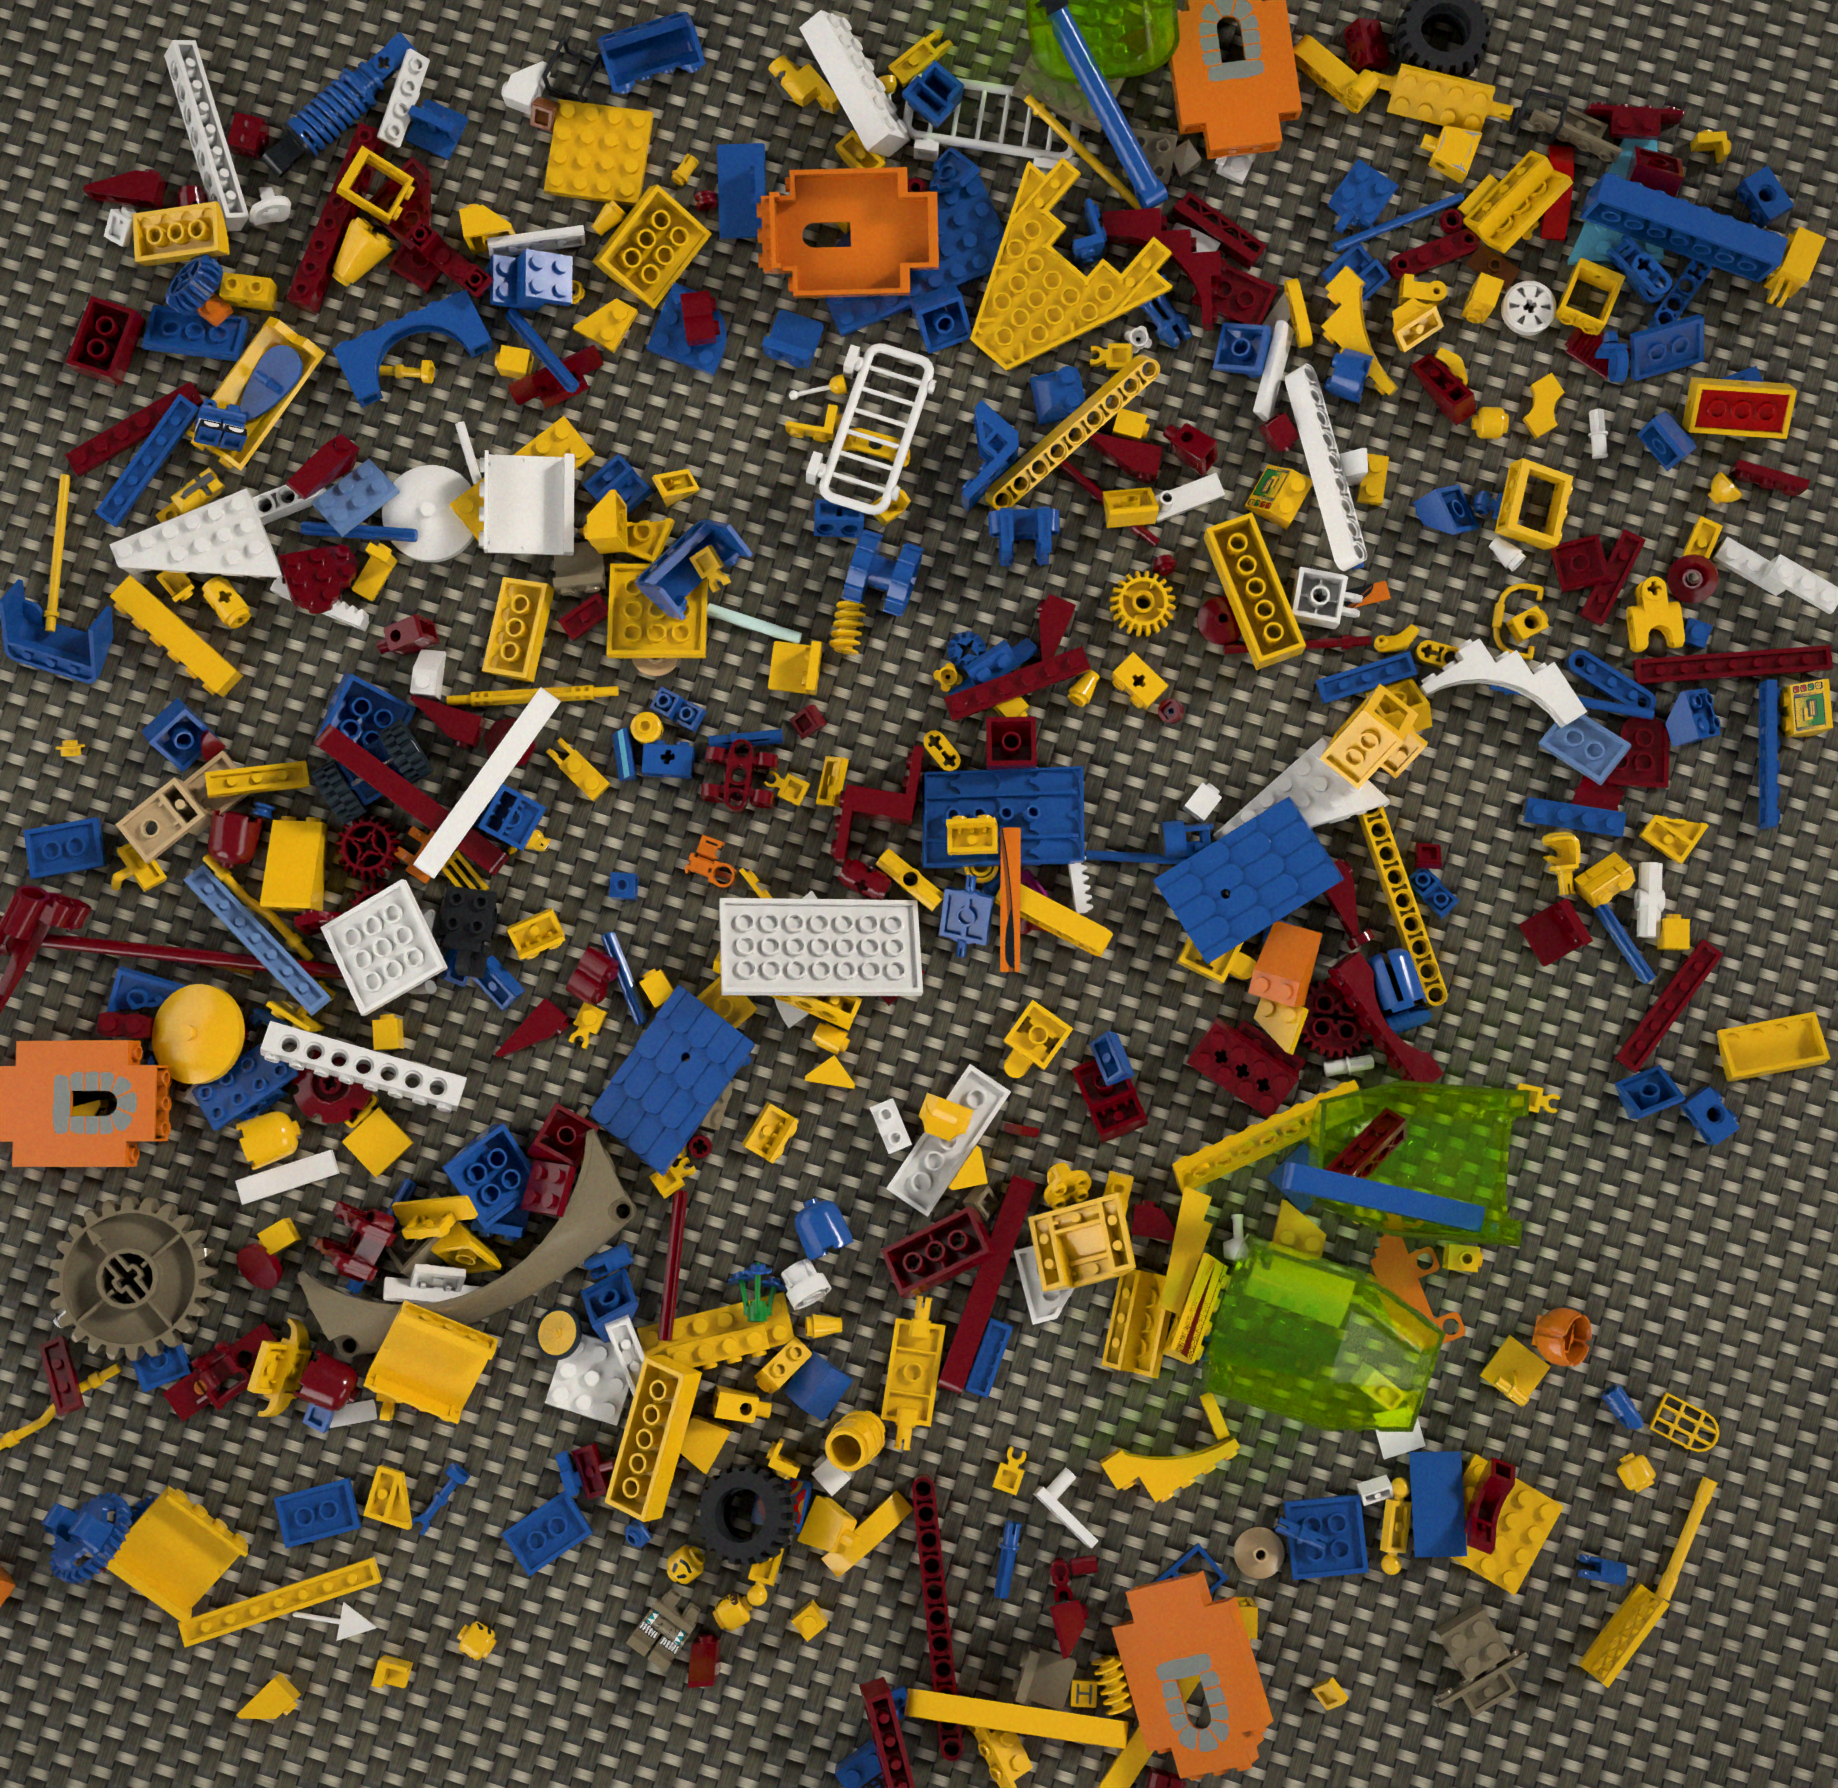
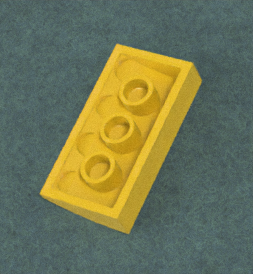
(179, 234)
(518, 629)

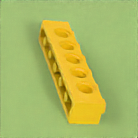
(834, 1009)

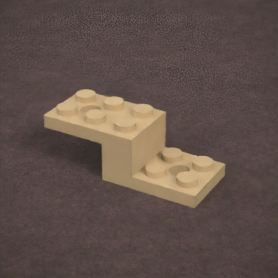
(177, 810)

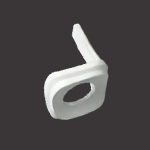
(277, 207)

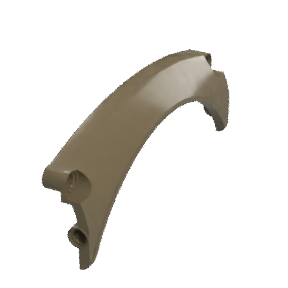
(586, 1226)

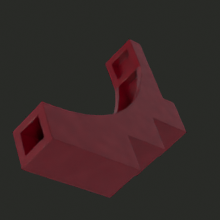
(1201, 268)

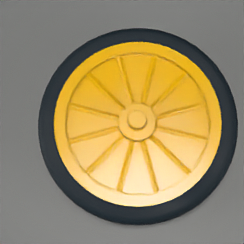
(558, 1333)

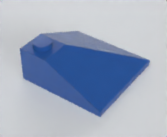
(363, 710)
(491, 1173)

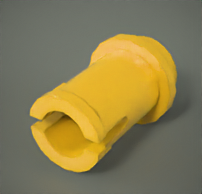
(684, 170)

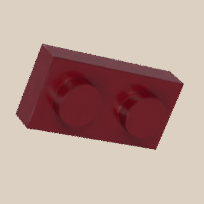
(584, 617)

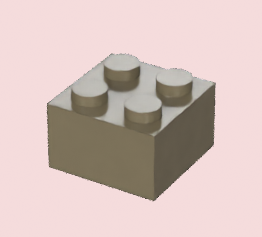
(1472, 1642)

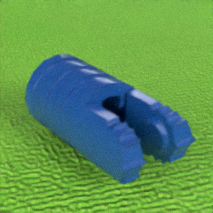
(1407, 1019)
(609, 1261)
(1622, 1407)
(1606, 1570)

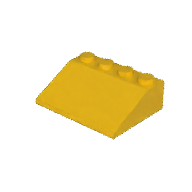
(652, 246)

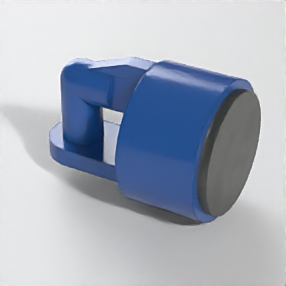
(1173, 838)

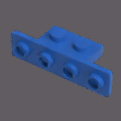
(996, 663)

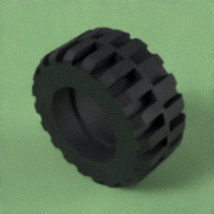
(1463, 16)
(716, 1514)

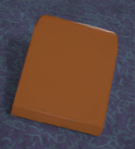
(544, 113)

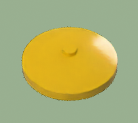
(198, 1034)

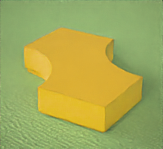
(1545, 394)

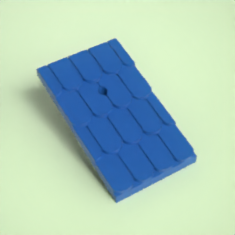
(1037, 800)
(1265, 864)
(657, 1096)

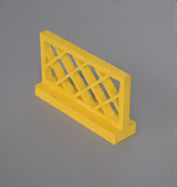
(1623, 1634)

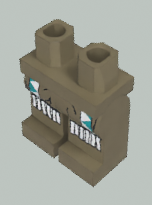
(668, 1621)

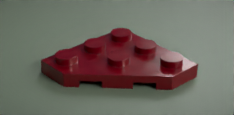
(414, 209)

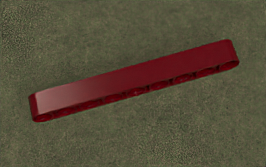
(406, 795)
(986, 1285)

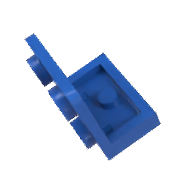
(1089, 248)
(793, 339)
(510, 1225)

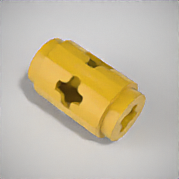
(233, 613)

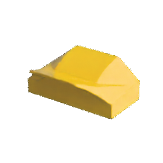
(855, 154)
(1414, 323)
(944, 1117)

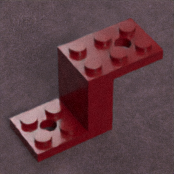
(877, 805)

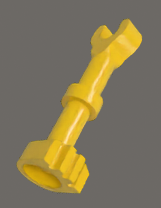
(426, 371)

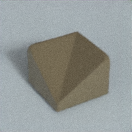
(1185, 158)
(983, 1200)

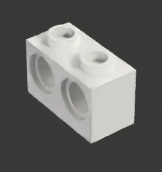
(890, 1126)

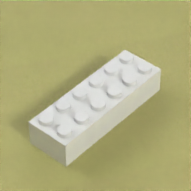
(855, 83)

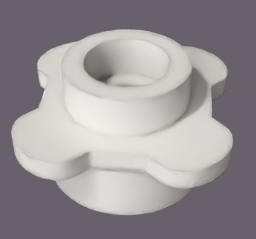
(1140, 332)

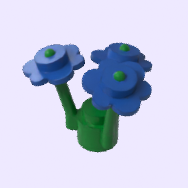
(757, 1310)

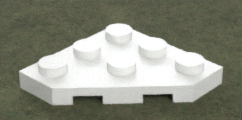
(1041, 1305)

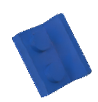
(435, 128)

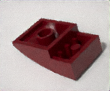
(1112, 1108)

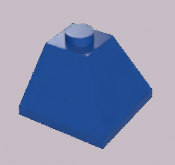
(1446, 510)
(609, 1301)

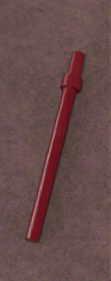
(1138, 530)
(1344, 642)

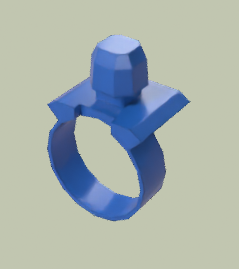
(1617, 356)

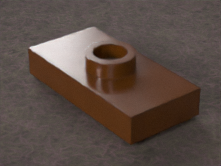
(1492, 264)

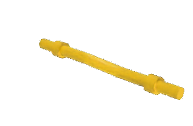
(223, 874)
(94, 1381)

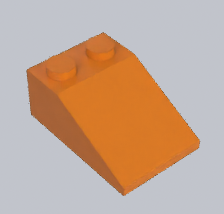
(1286, 964)

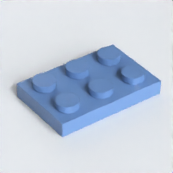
(355, 497)
(1586, 747)

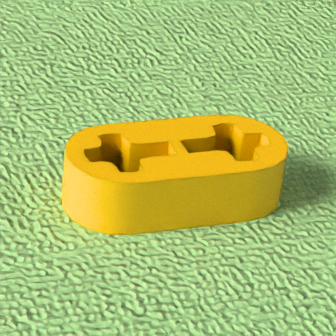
(946, 747)
(1214, 1416)

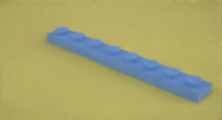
(257, 940)

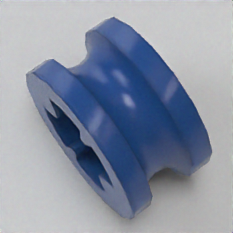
(263, 810)

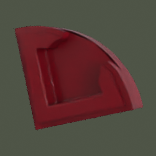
(210, 745)
(1021, 1130)

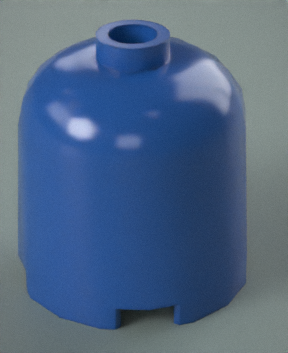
(821, 1227)

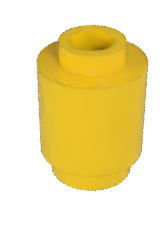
(831, 1038)

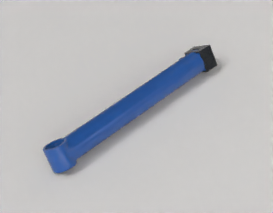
(1148, 189)

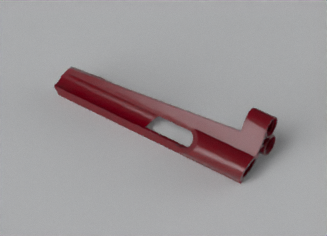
(27, 923)

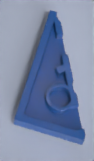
(138, 989)

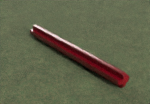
(672, 1265)

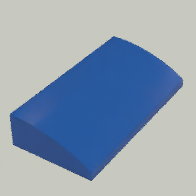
(1438, 1504)

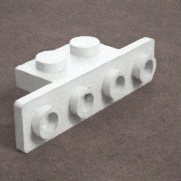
(403, 97)
(427, 1285)

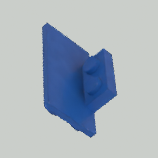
(740, 188)
(245, 1089)

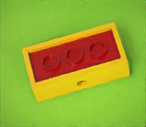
(1739, 408)

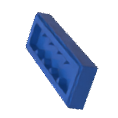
(988, 1357)

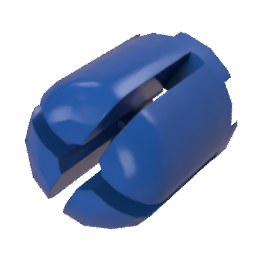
(1405, 976)

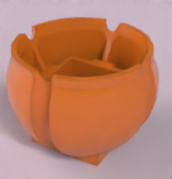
(1562, 1336)

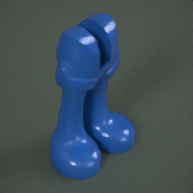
(1175, 320)

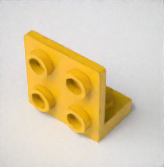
(795, 667)

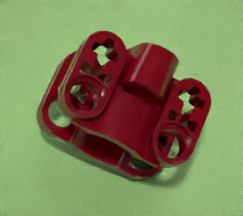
(731, 788)
(362, 1250)

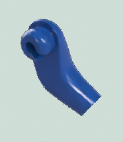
(263, 1015)

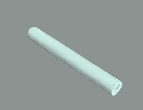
(754, 623)

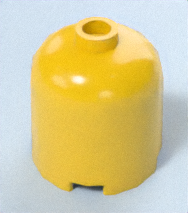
(268, 1138)

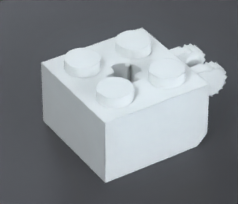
(1331, 590)

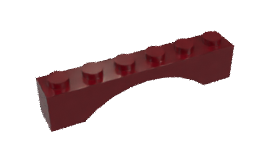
(1356, 982)

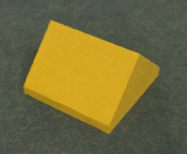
(1130, 507)
(971, 1172)
(466, 1251)

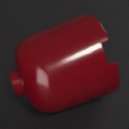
(233, 837)
(328, 1383)

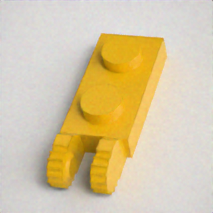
(918, 58)
(580, 771)

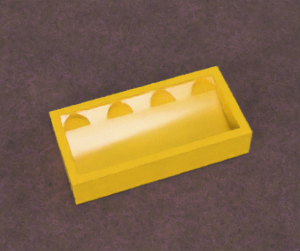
(1772, 1047)

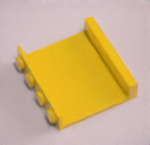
(430, 1362)
(176, 1553)

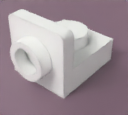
(1234, 167)
(120, 226)

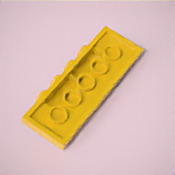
(720, 1335)

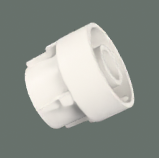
(804, 1284)

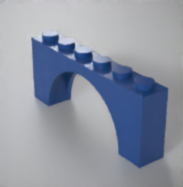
(452, 317)

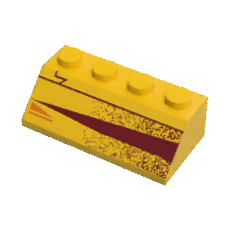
(1193, 1322)

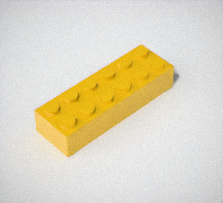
(1254, 591)
(653, 1437)

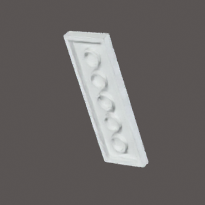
(935, 1160)

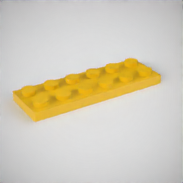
(552, 442)

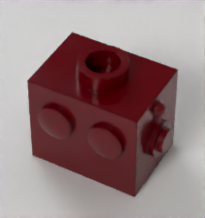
(248, 135)

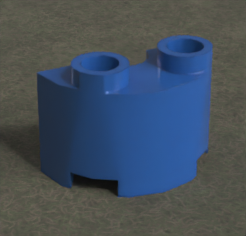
(1349, 375)

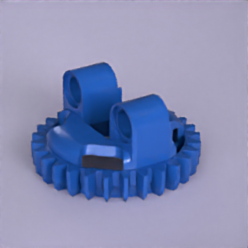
(90, 1531)

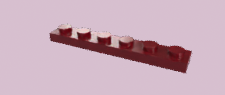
(127, 432)
(1017, 684)
(1668, 1006)

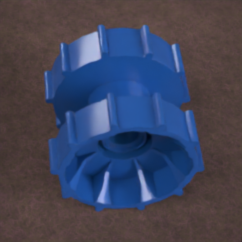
(883, 573)

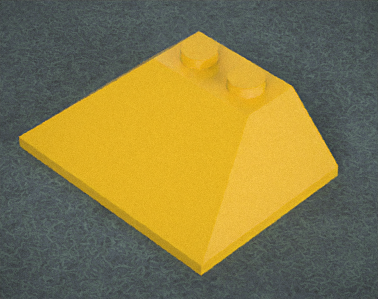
(1082, 1243)

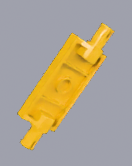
(1441, 98)
(913, 1372)

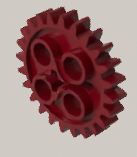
(1331, 1040)

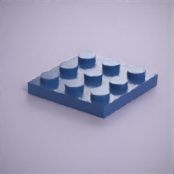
(1339, 1519)

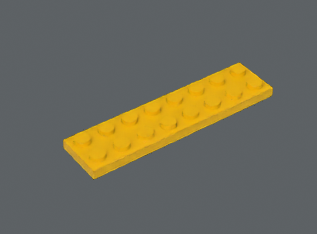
(1252, 1143)

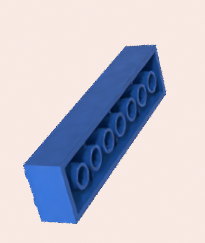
(1683, 227)

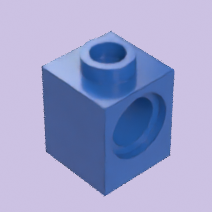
(624, 886)

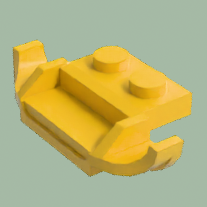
(281, 1368)

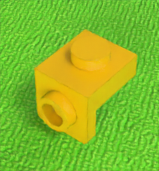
(1710, 141)
(894, 510)
(177, 584)

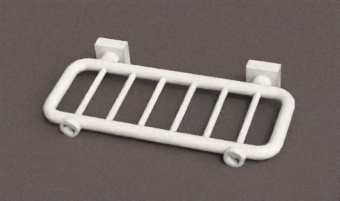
(927, 143)
(826, 471)

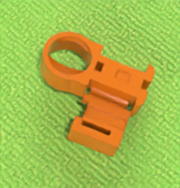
(706, 860)

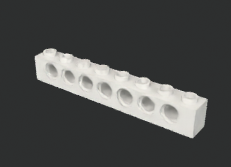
(206, 131)
(279, 1034)

